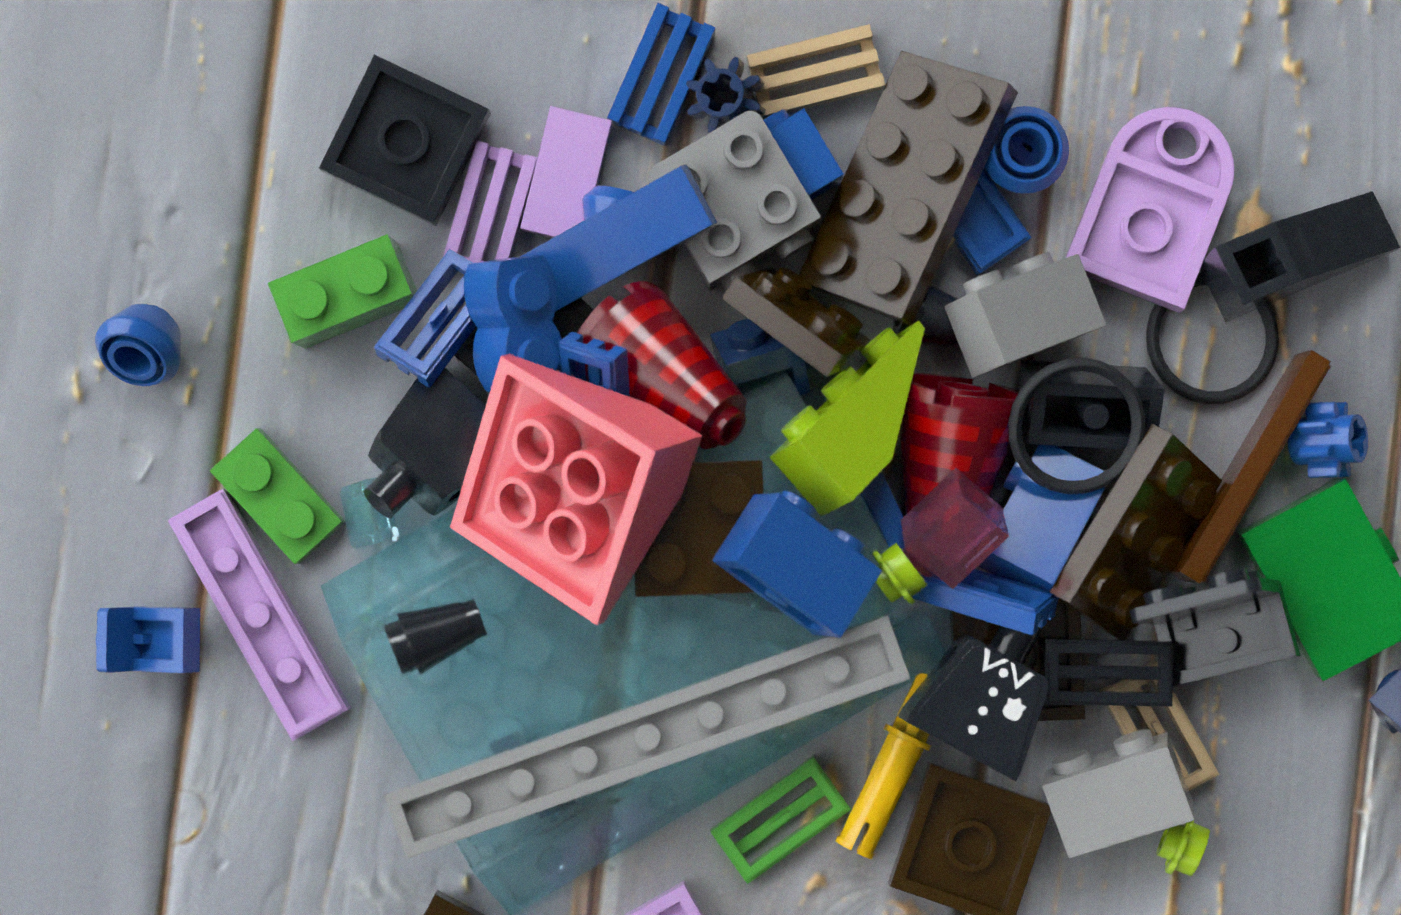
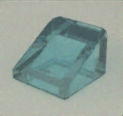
(363, 522)

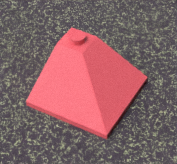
(571, 483)

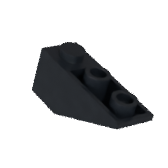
(1296, 254)

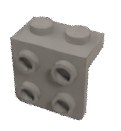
(751, 195)

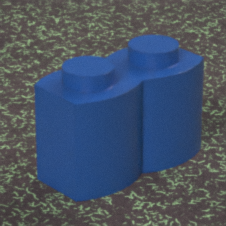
(513, 313)

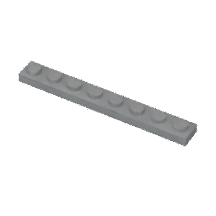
(646, 736)

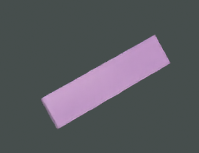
(259, 614)

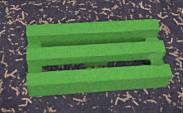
(735, 850)

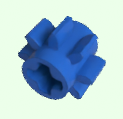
(1328, 440)

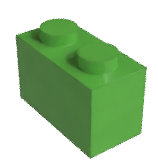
(343, 292)

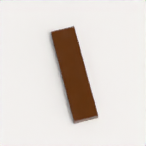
(1251, 465)

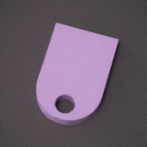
(1153, 211)

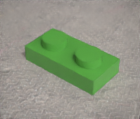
(277, 496)

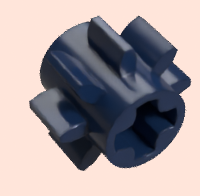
(722, 80)

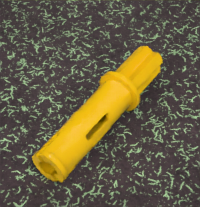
(885, 781)

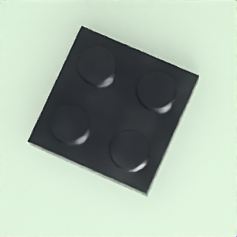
(405, 140)

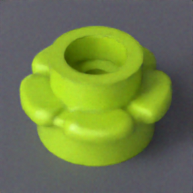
(898, 575)
(1183, 847)

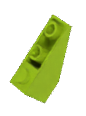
(855, 431)

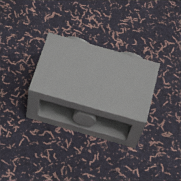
(1025, 313)
(1117, 792)

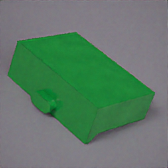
(1332, 575)

